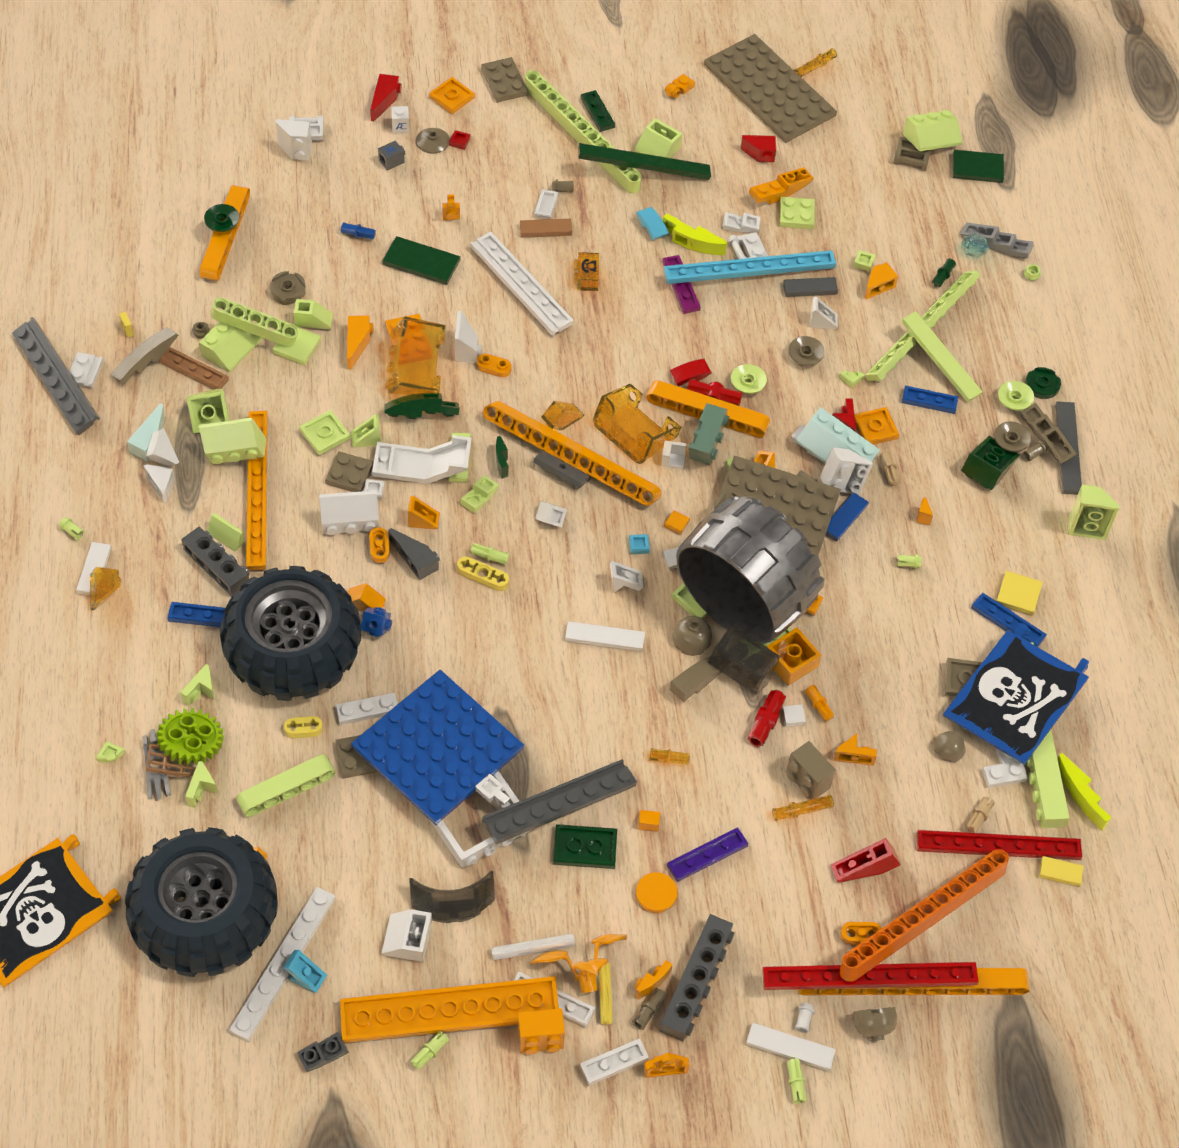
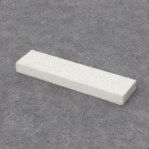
(605, 636)
(572, 1008)
(790, 1047)

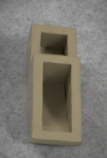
(694, 679)

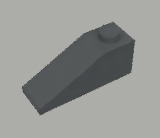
(415, 554)

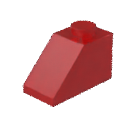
(759, 147)

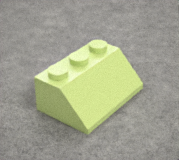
(933, 130)
(227, 345)
(232, 441)
(1092, 513)

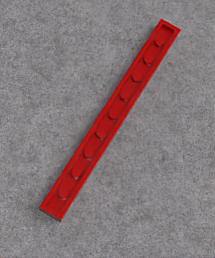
(878, 977)

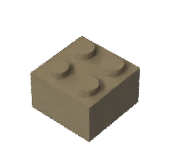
(810, 771)

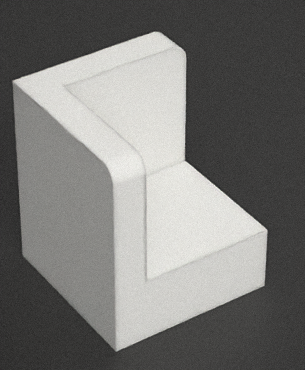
(673, 454)
(551, 514)

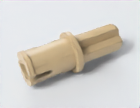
(889, 468)
(980, 814)

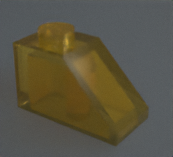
(561, 415)
(103, 585)

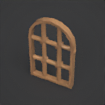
(163, 764)

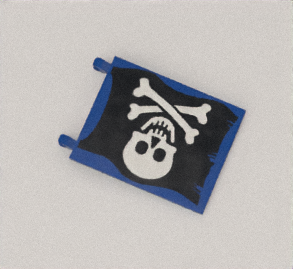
(1016, 695)

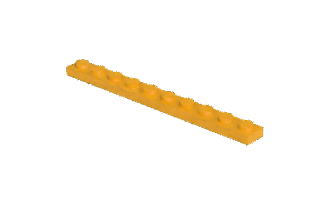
(257, 502)

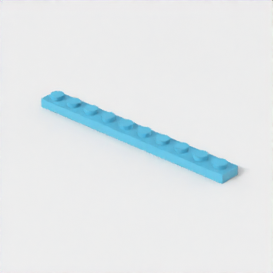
(749, 267)

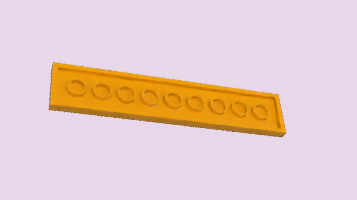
(444, 1009)

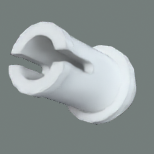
(805, 1013)

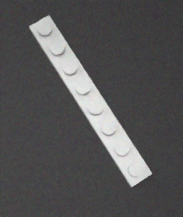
(275, 974)

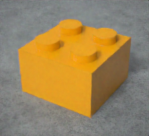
(796, 654)
(541, 1031)

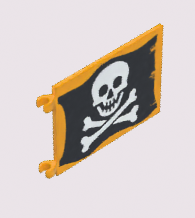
(45, 907)

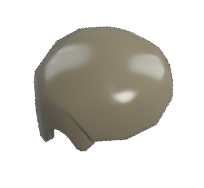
(950, 746)

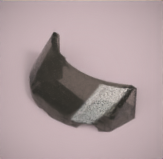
(455, 904)

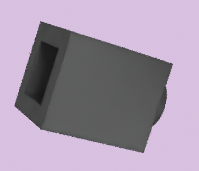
(391, 155)

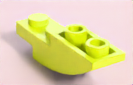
(694, 239)

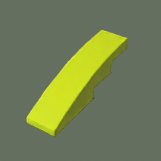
(1078, 786)

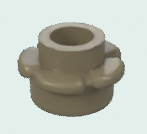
(200, 329)

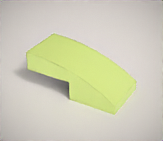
(480, 494)

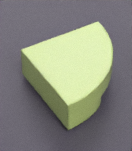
(851, 378)
(110, 753)

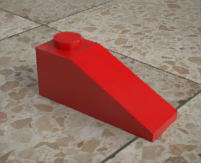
(385, 94)
(867, 862)

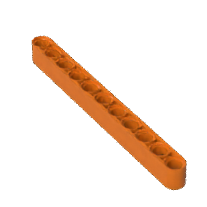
(923, 915)

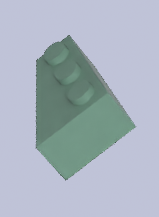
(708, 434)

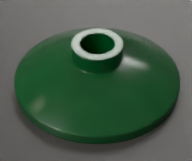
(221, 217)

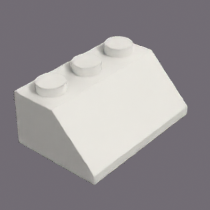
(349, 512)

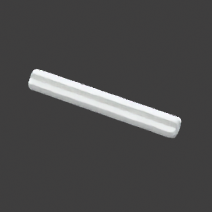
(533, 946)

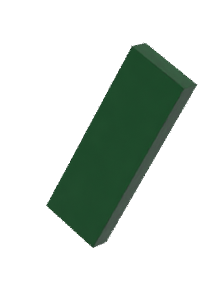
(597, 111)

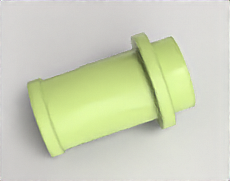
(67, 525)
(909, 561)

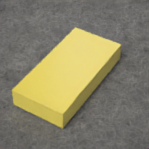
(1061, 871)

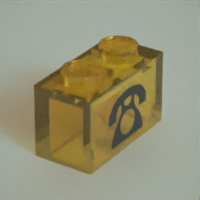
(588, 271)

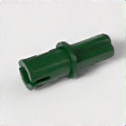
(944, 272)

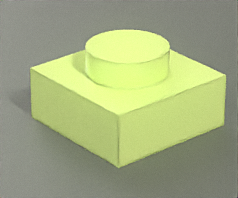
(864, 260)

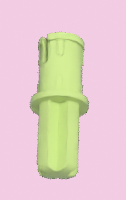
(490, 553)
(429, 1050)
(796, 1081)

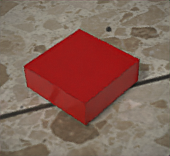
(459, 140)

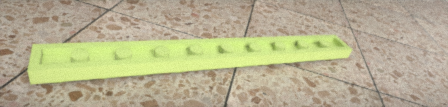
(932, 315)

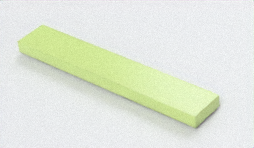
(941, 356)

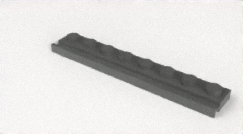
(55, 376)
(559, 801)

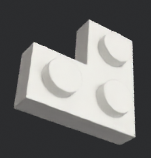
(1005, 773)

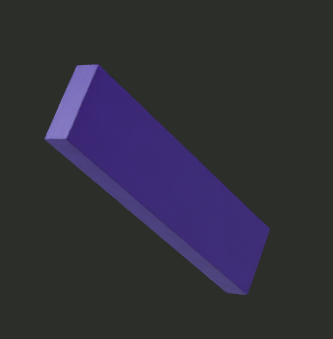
(707, 854)

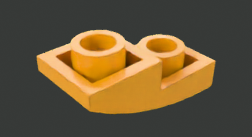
(646, 985)

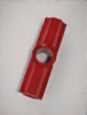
(715, 390)
(766, 718)

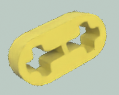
(303, 727)

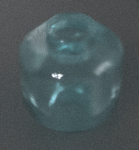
(974, 245)

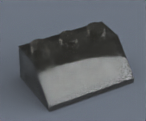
(744, 659)

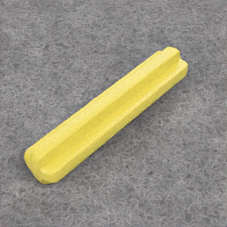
(605, 995)

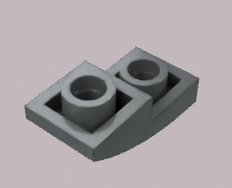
(322, 1053)

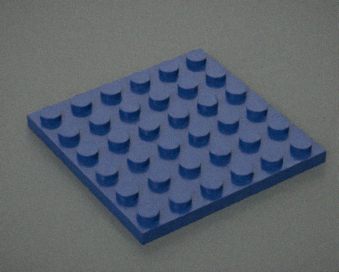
(437, 746)

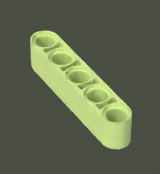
(248, 315)
(285, 785)

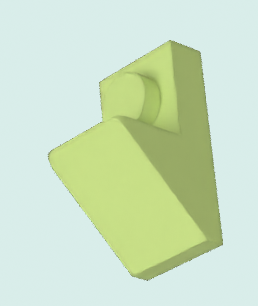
(200, 683)
(200, 781)

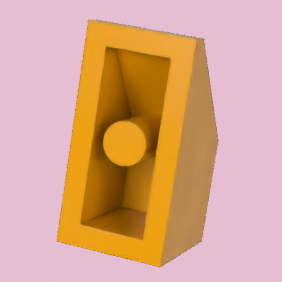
(881, 280)

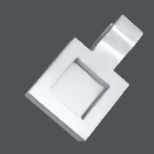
(492, 789)

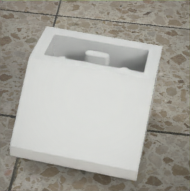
(846, 470)
(408, 935)

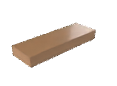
(546, 227)

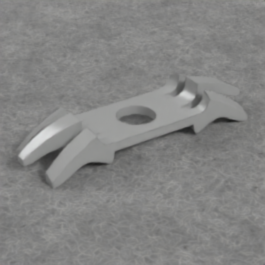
(151, 776)

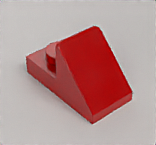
(847, 414)

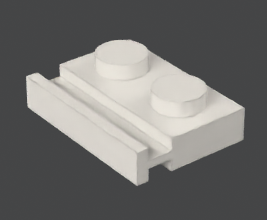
(86, 369)

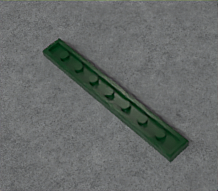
(644, 161)

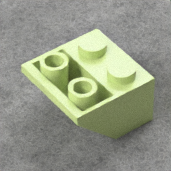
(659, 140)

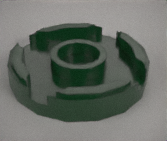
(1043, 382)

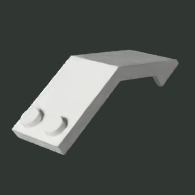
(421, 464)

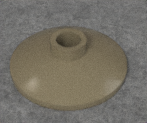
(432, 140)
(806, 350)
(1012, 436)

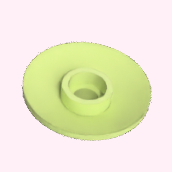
(748, 373)
(1015, 395)

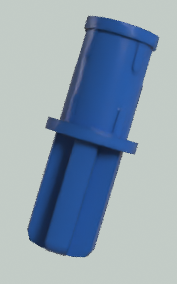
(358, 230)

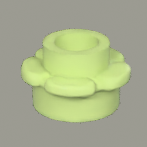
(1032, 272)

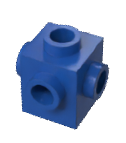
(376, 621)

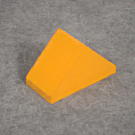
(422, 515)
(365, 596)

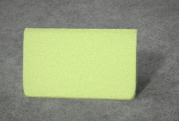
(225, 532)

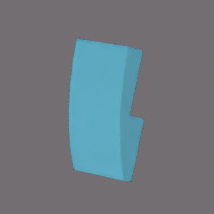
(651, 220)

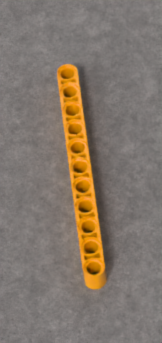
(580, 452)
(991, 982)

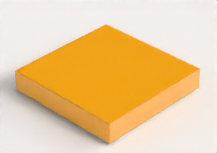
(452, 95)
(876, 426)

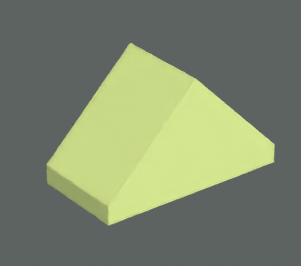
(367, 433)

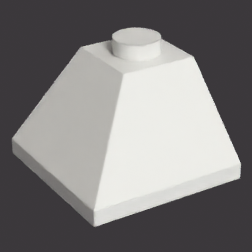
(465, 341)

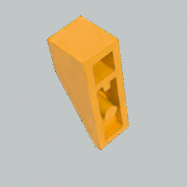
(357, 337)

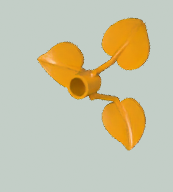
(587, 969)

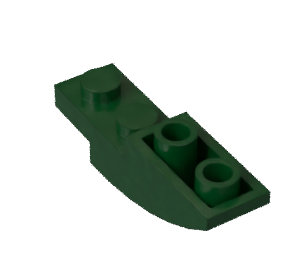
(414, 404)

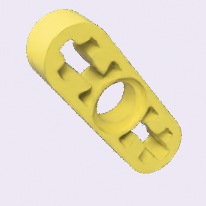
(479, 566)

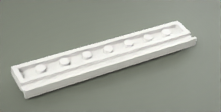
(521, 283)

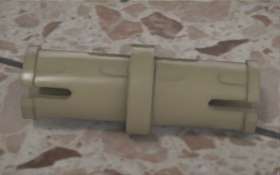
(649, 1008)

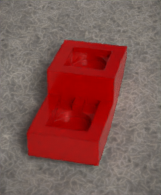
(692, 370)

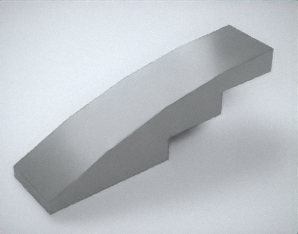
(1000, 241)

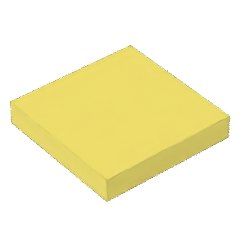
(1019, 592)

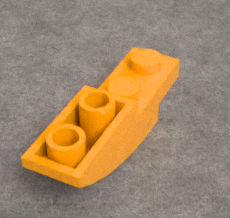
(783, 186)

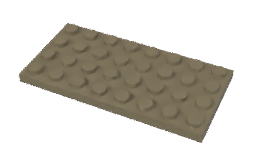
(770, 88)

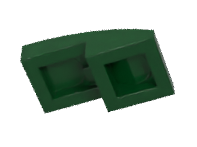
(501, 457)

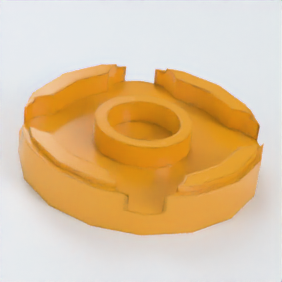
(656, 892)

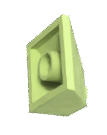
(207, 408)

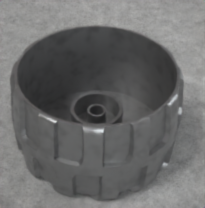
(750, 568)

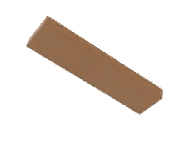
(193, 369)

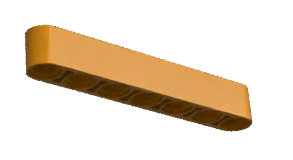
(222, 241)
(693, 404)

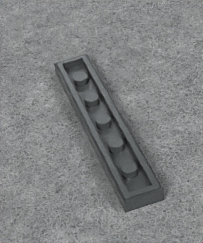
(1067, 425)

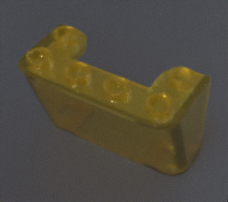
(414, 357)
(629, 427)

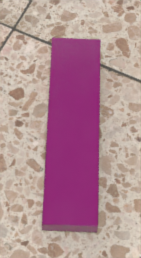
(683, 291)

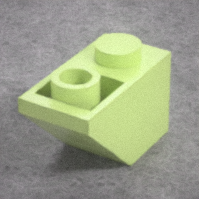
(312, 315)

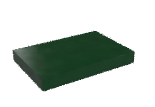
(978, 166)
(585, 846)

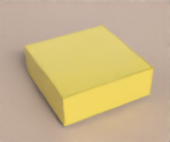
(126, 324)

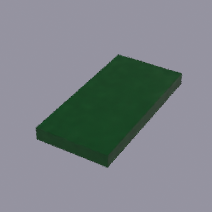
(421, 260)

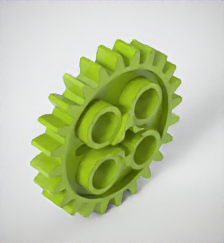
(190, 736)

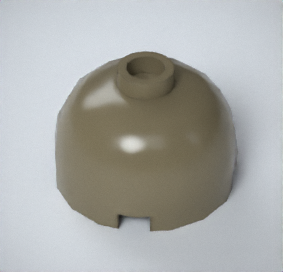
(692, 635)
(875, 1022)

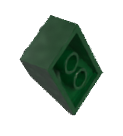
(989, 463)

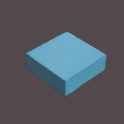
(639, 544)

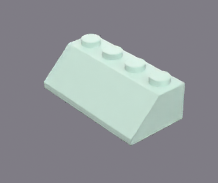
(826, 432)

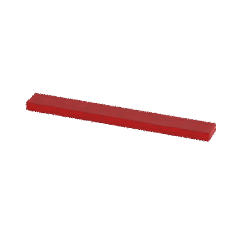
(986, 843)

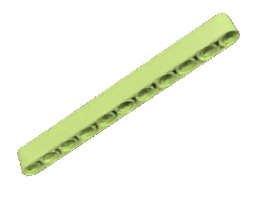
(578, 127)

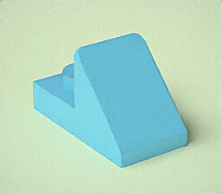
(304, 971)

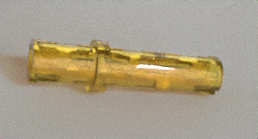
(820, 60)
(780, 813)

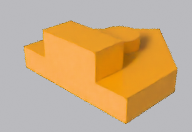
(666, 1065)

